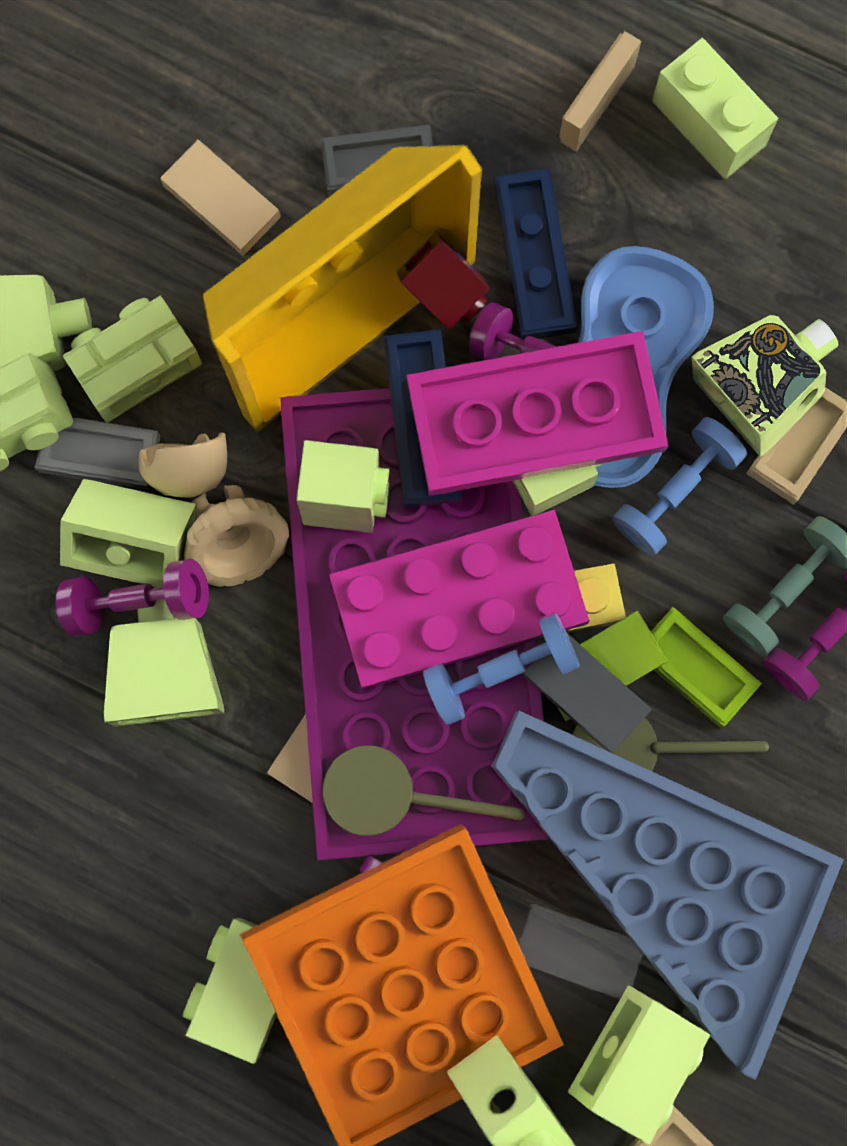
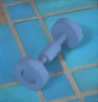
(718, 445)
(445, 692)

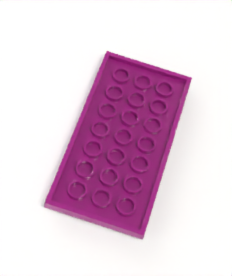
(400, 713)

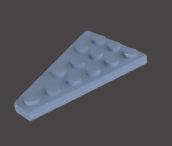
(692, 882)

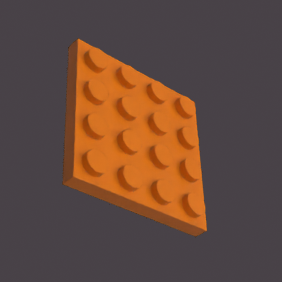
(398, 986)

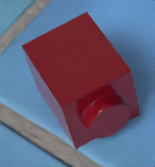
(444, 281)

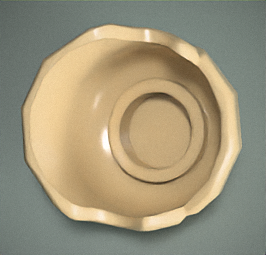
(183, 468)

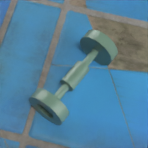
(751, 629)

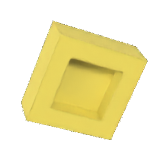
(601, 596)

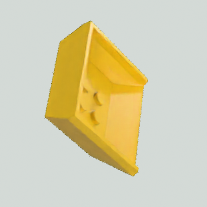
(333, 275)

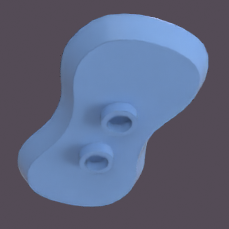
(652, 294)

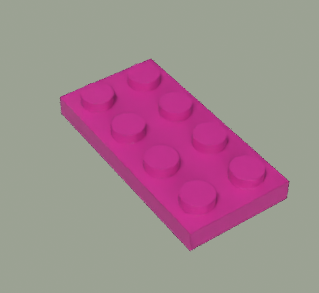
(536, 413)
(457, 598)

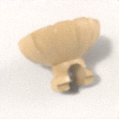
(235, 538)

